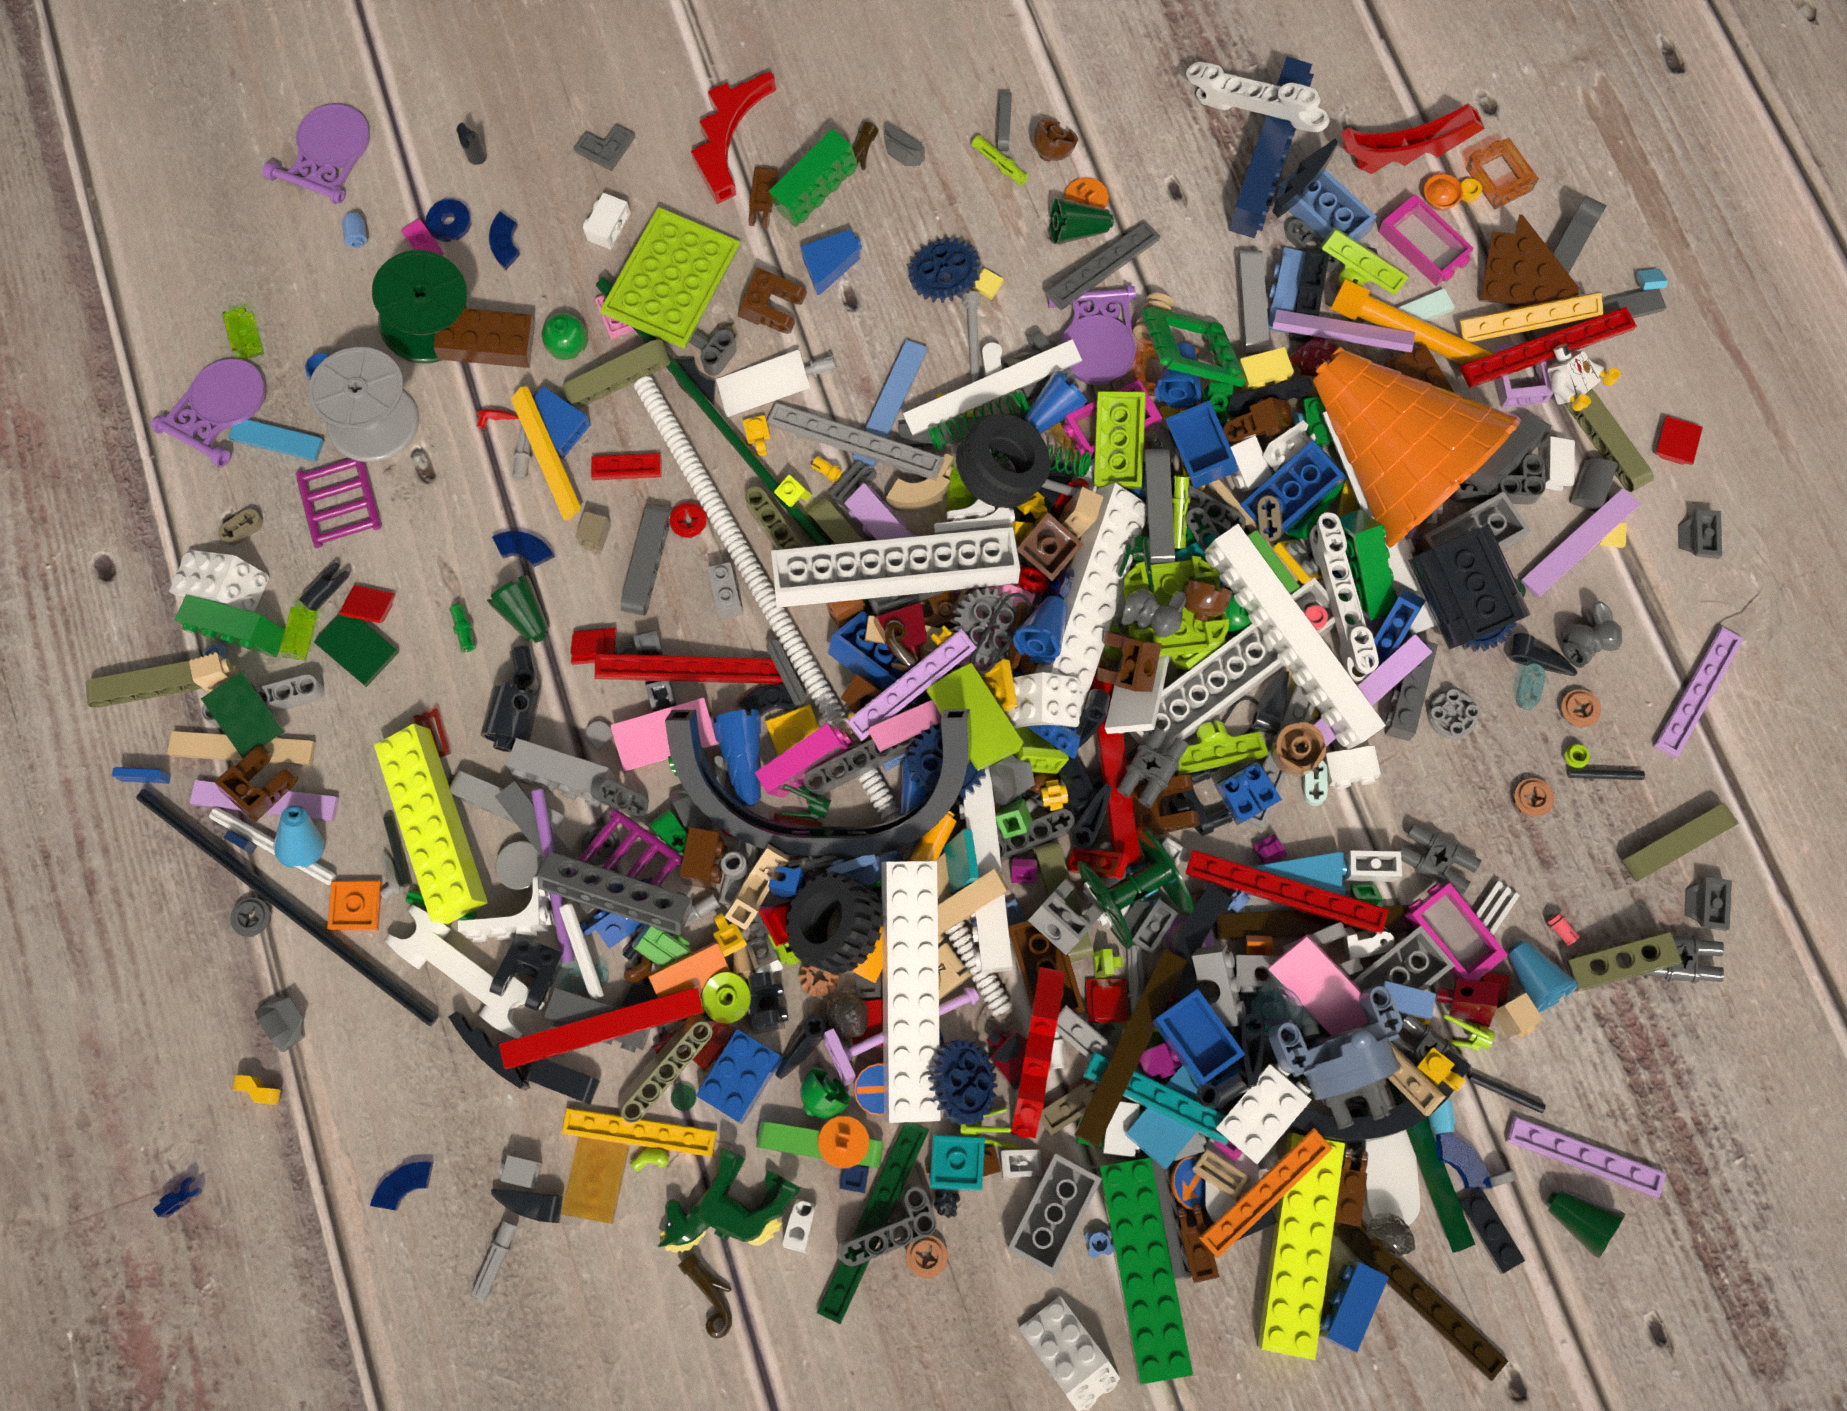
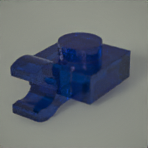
(173, 1201)

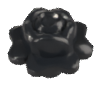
(946, 1203)

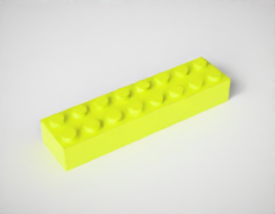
(430, 824)
(1301, 1258)

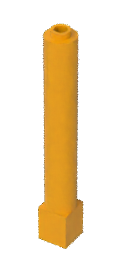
(1355, 301)
(927, 849)

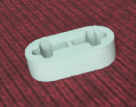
(1321, 782)

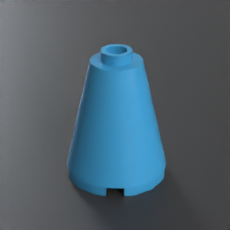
(297, 839)
(1540, 976)

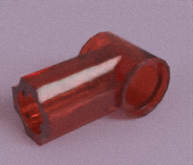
(713, 1047)

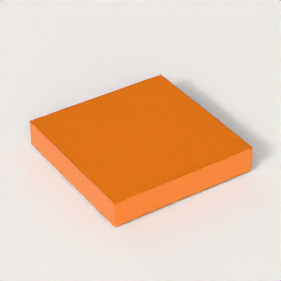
(354, 905)

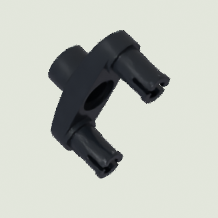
(1189, 802)

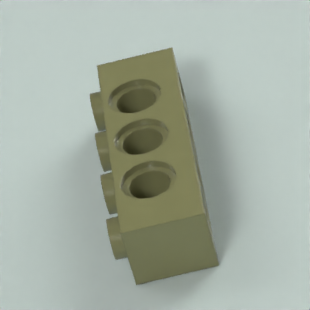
(1665, 956)

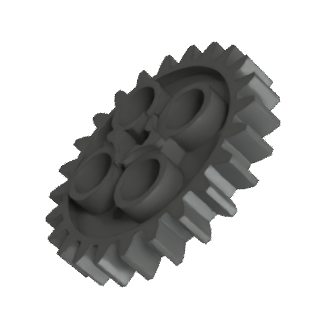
(970, 622)

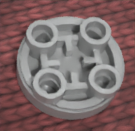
(1453, 714)
(518, 865)

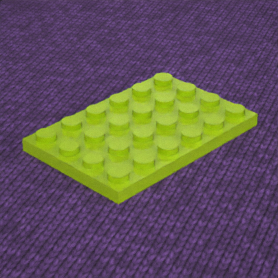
(670, 278)

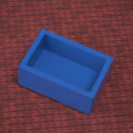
(1202, 444)
(1198, 1038)
(739, 1076)
(1352, 1305)

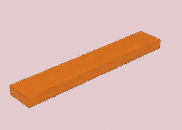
(1265, 1193)

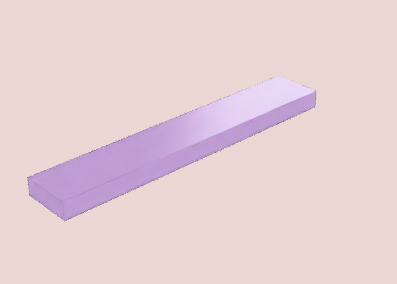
(1344, 330)
(1580, 543)
(1385, 677)
(912, 684)
(1698, 692)
(317, 806)
(1586, 1157)

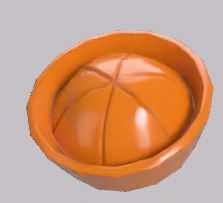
(1442, 192)

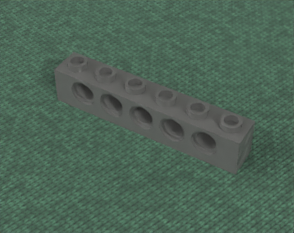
(623, 903)

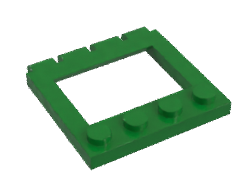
(1158, 323)

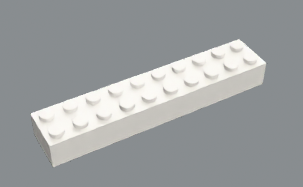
(895, 567)
(1097, 585)
(1293, 638)
(1225, 676)
(910, 989)

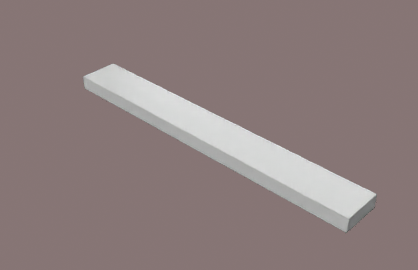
(992, 387)

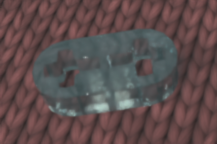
(1525, 685)
(580, 985)

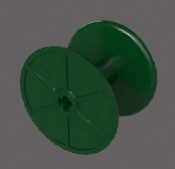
(416, 299)
(1137, 885)

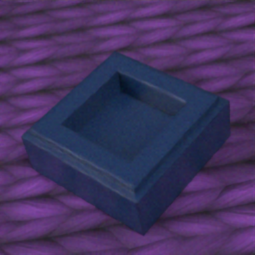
(240, 841)
(854, 1178)

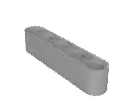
(1253, 302)
(275, 692)
(482, 795)

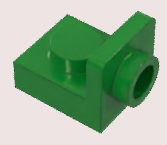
(1367, 893)

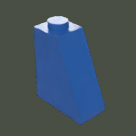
(830, 258)
(561, 420)

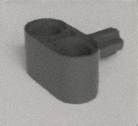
(712, 349)

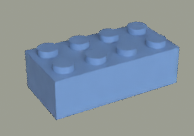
(1331, 206)

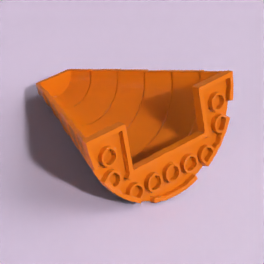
(1406, 437)

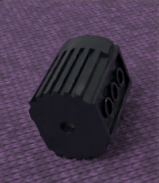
(1469, 587)

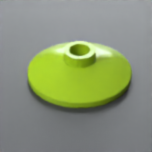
(715, 995)

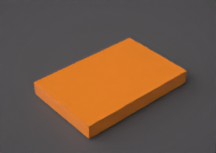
(689, 971)

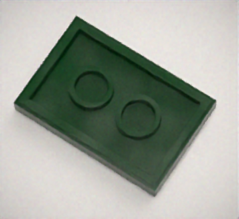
(356, 648)
(243, 714)

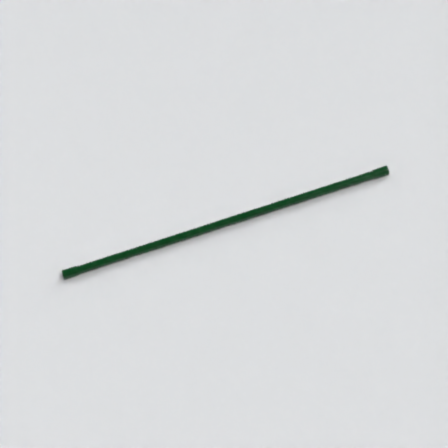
(733, 438)

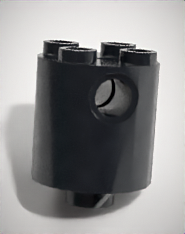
(509, 715)

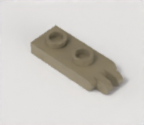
(1067, 1108)

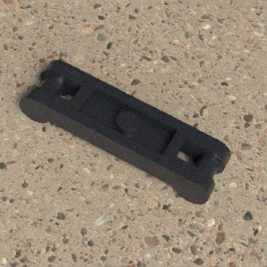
(1287, 390)

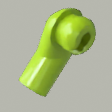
(652, 1156)

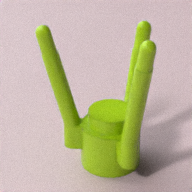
(1478, 1035)
(977, 1130)

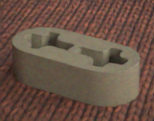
(1264, 519)
(240, 527)

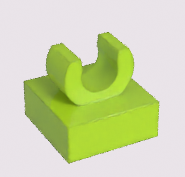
(1105, 963)

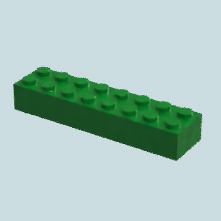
(1145, 1271)

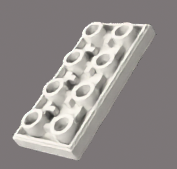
(1133, 709)

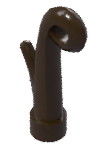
(866, 135)
(906, 659)
(710, 1288)

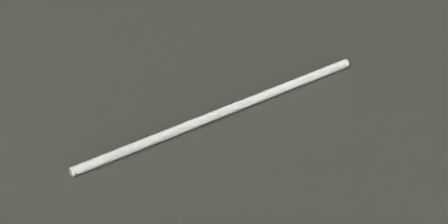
(796, 650)

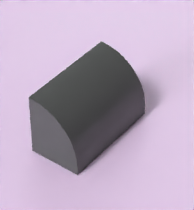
(1593, 484)

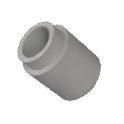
(730, 859)

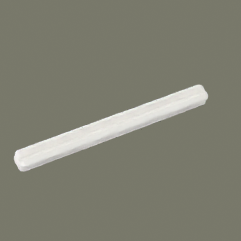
(265, 842)

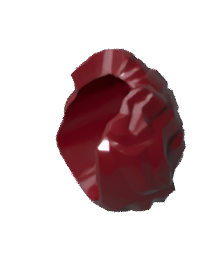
(1312, 355)

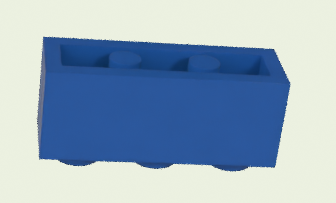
(1397, 624)

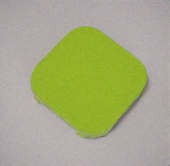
(1168, 578)

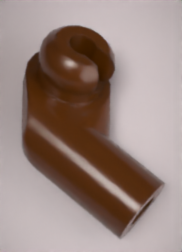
(1041, 778)

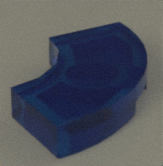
(501, 240)
(523, 545)
(1464, 1161)
(401, 1183)

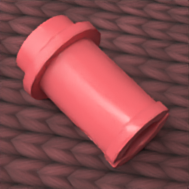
(1563, 929)

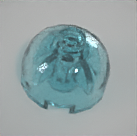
(1277, 1006)

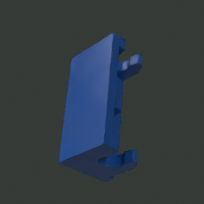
(789, 883)

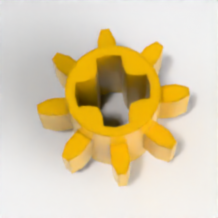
(1054, 795)

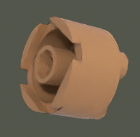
(1312, 750)

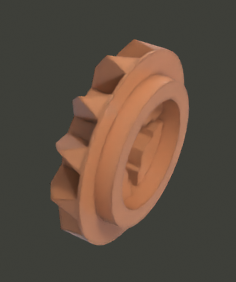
(1580, 697)
(1541, 790)
(820, 988)
(933, 1268)

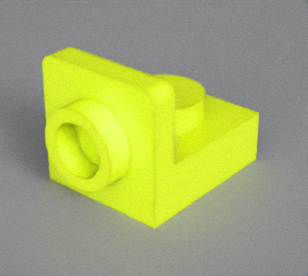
(791, 491)

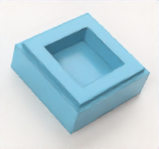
(1651, 279)

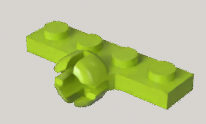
(1362, 264)
(1220, 749)

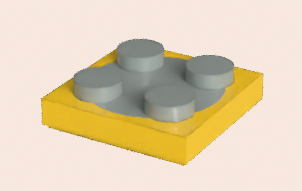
(1299, 562)

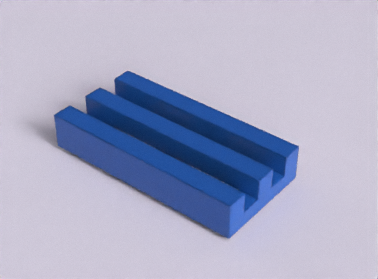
(141, 775)

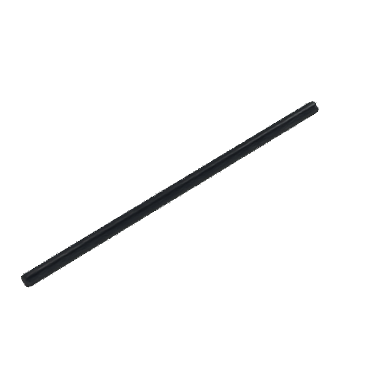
(288, 908)

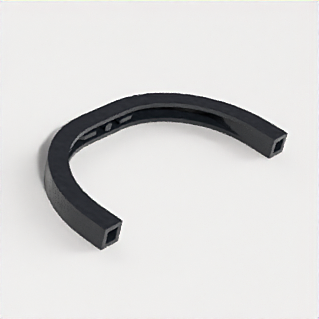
(818, 840)
(1364, 1129)

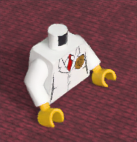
(1575, 375)

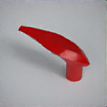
(486, 414)

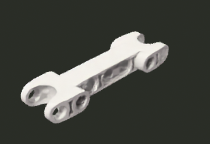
(1284, 102)
(1355, 639)
(430, 946)

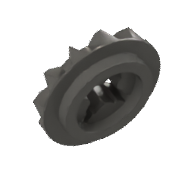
(612, 841)
(248, 906)

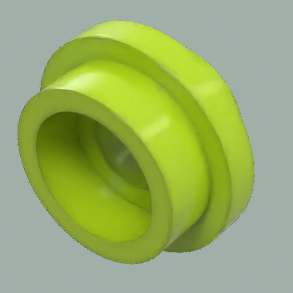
(1582, 751)

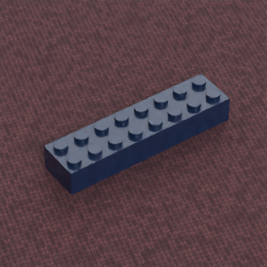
(1268, 160)

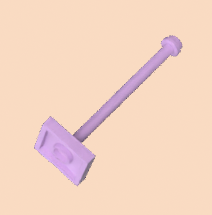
(842, 1056)

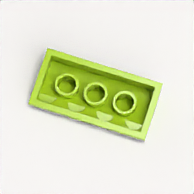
(1120, 439)
(991, 730)

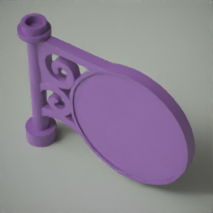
(326, 139)
(1102, 340)
(220, 397)

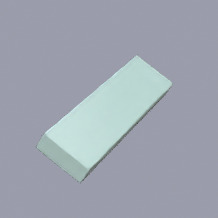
(1427, 307)

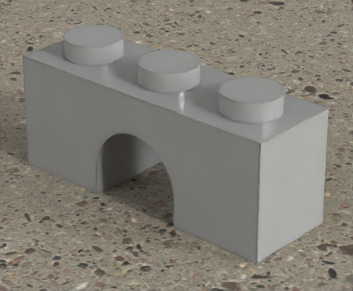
(1217, 965)

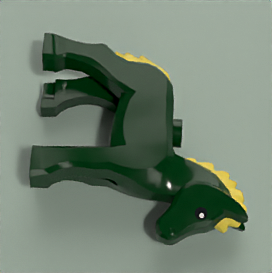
(725, 1213)

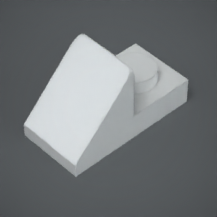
(763, 955)

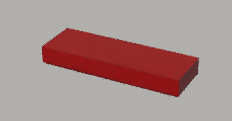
(626, 466)
(1104, 863)

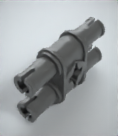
(1156, 777)
(1450, 853)
(1691, 970)
(1423, 1037)

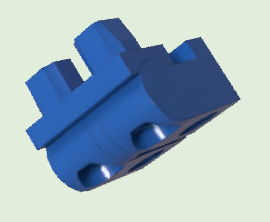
(1247, 792)

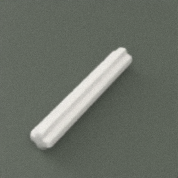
(581, 951)

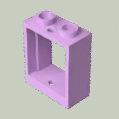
(1524, 396)

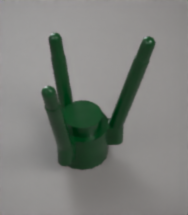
(1140, 551)
(818, 803)

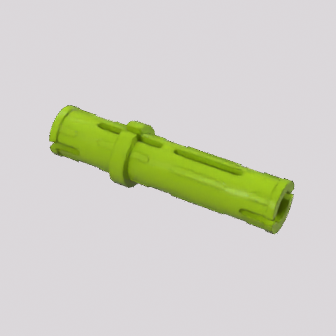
(1006, 166)
(1180, 505)

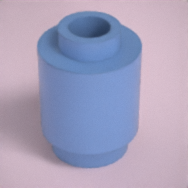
(354, 230)

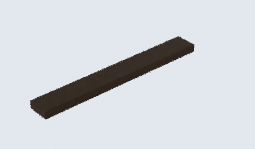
(1295, 923)
(1130, 1048)
(1423, 1300)

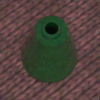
(1077, 221)
(521, 609)
(1585, 1219)

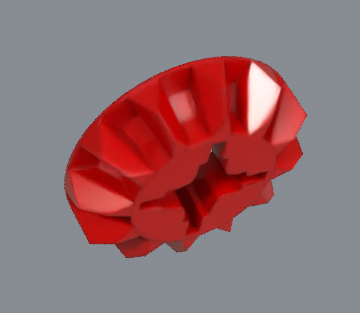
(679, 515)
(1032, 580)

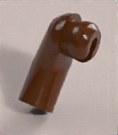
(639, 971)

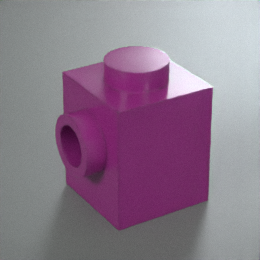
(1159, 1061)

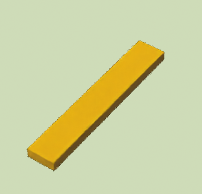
(1531, 317)
(545, 453)
(640, 1133)

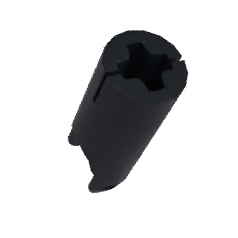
(471, 145)
(323, 588)

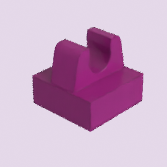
(1270, 850)
(1024, 870)

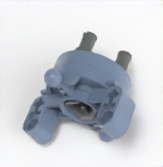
(1349, 1061)

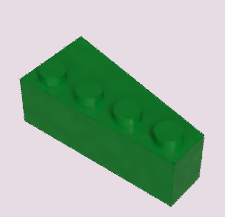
(1369, 563)
(230, 625)

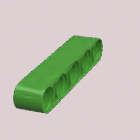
(805, 1142)

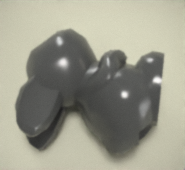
(1145, 609)
(1584, 641)

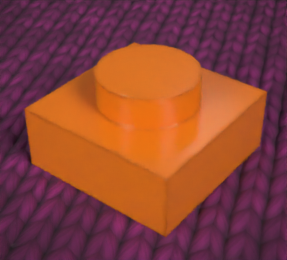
(1258, 945)

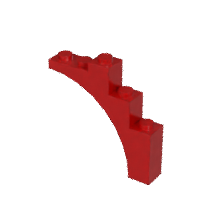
(719, 128)
(1435, 137)
(1038, 1053)

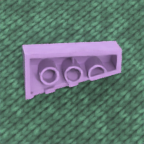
(876, 515)

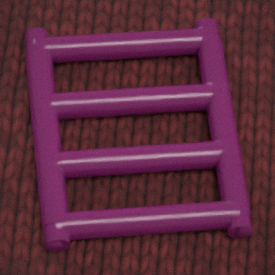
(313, 518)
(635, 832)

